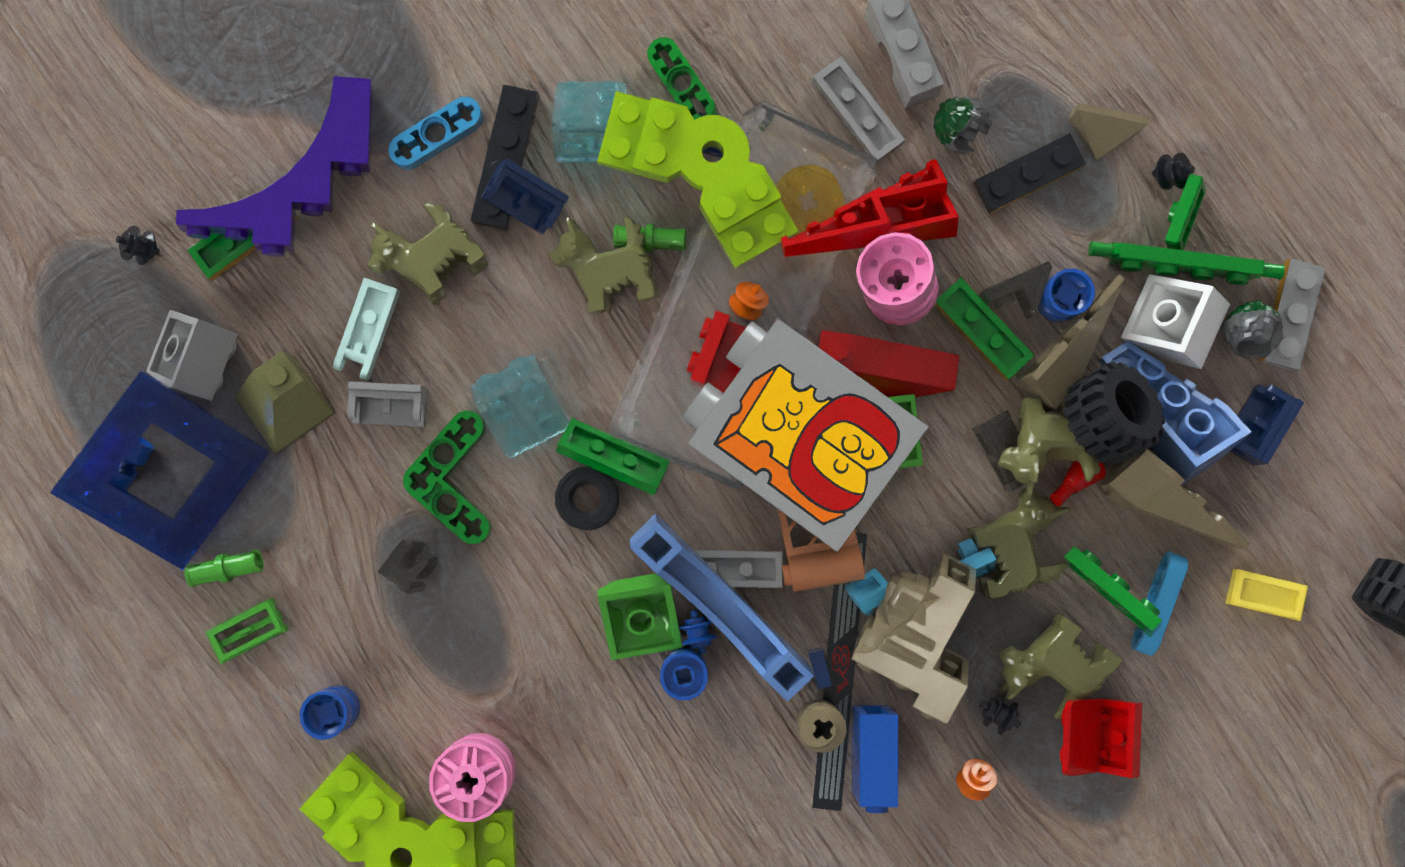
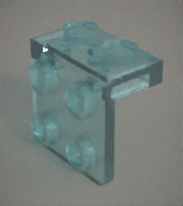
(581, 118)
(519, 406)

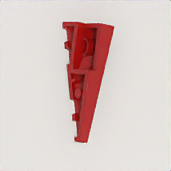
(912, 206)

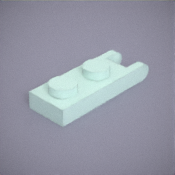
(367, 326)

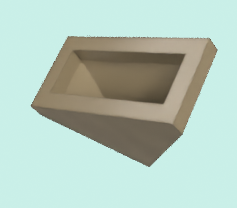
(1104, 128)

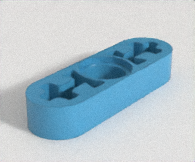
(438, 118)
(1163, 596)

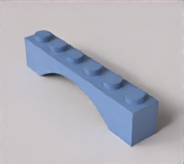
(689, 574)

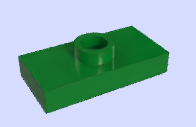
(1184, 213)

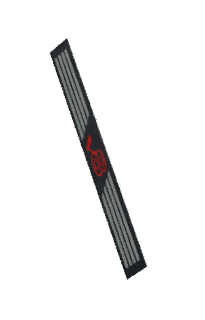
(841, 644)

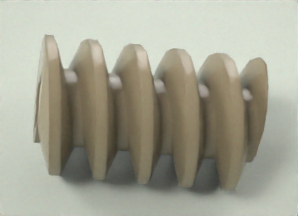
(815, 738)

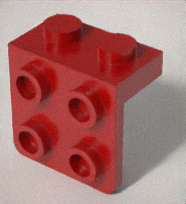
(711, 362)
(1101, 737)

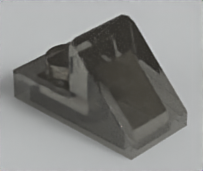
(1026, 286)

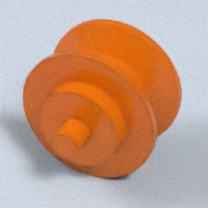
(748, 300)
(976, 779)

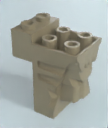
(911, 635)

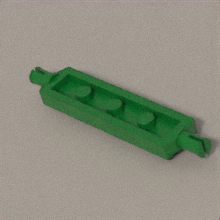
(1171, 261)

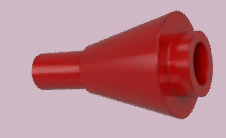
(1075, 482)

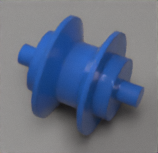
(697, 632)

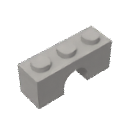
(912, 62)

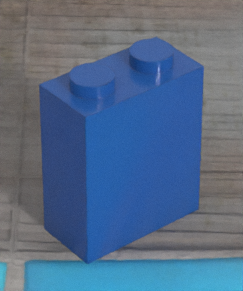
(875, 757)

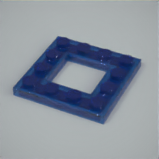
(144, 402)

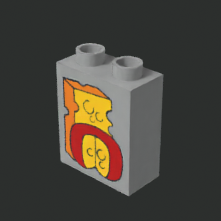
(803, 431)

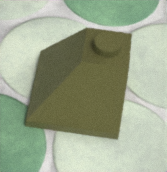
(283, 401)

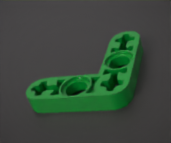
(669, 76)
(439, 486)

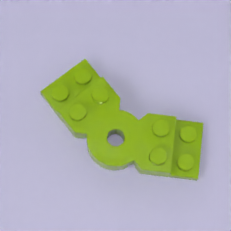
(737, 195)
(368, 824)

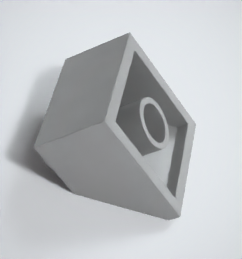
(192, 355)

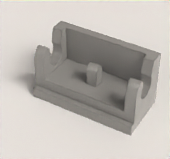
(387, 404)

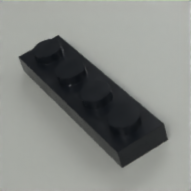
(507, 140)

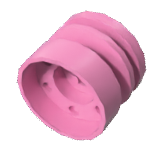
(895, 260)
(484, 759)

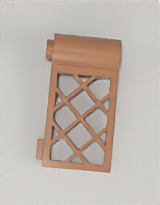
(818, 563)

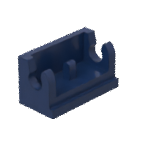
(524, 196)
(1268, 416)

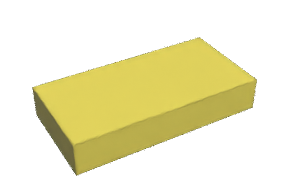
(1266, 594)

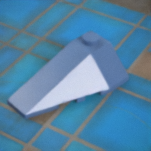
(1195, 426)

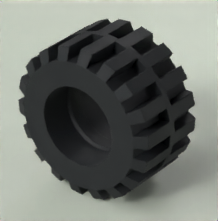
(1114, 413)
(1383, 594)

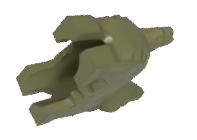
(428, 258)
(608, 271)
(1040, 439)
(1013, 546)
(1060, 658)

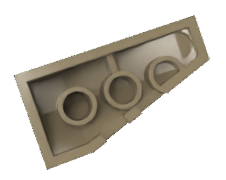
(1070, 352)
(1155, 490)

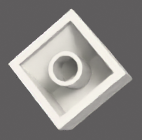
(1176, 320)

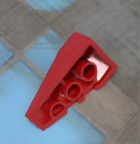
(892, 366)

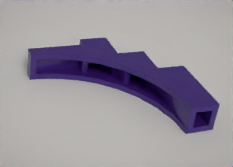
(307, 187)

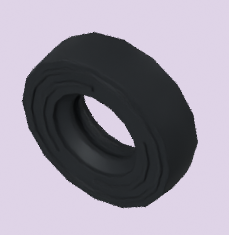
(567, 508)

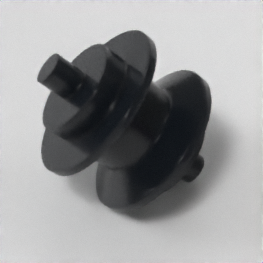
(1173, 171)
(137, 245)
(1000, 714)

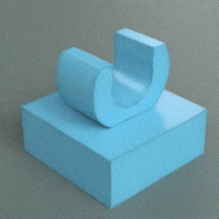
(982, 561)
(867, 592)

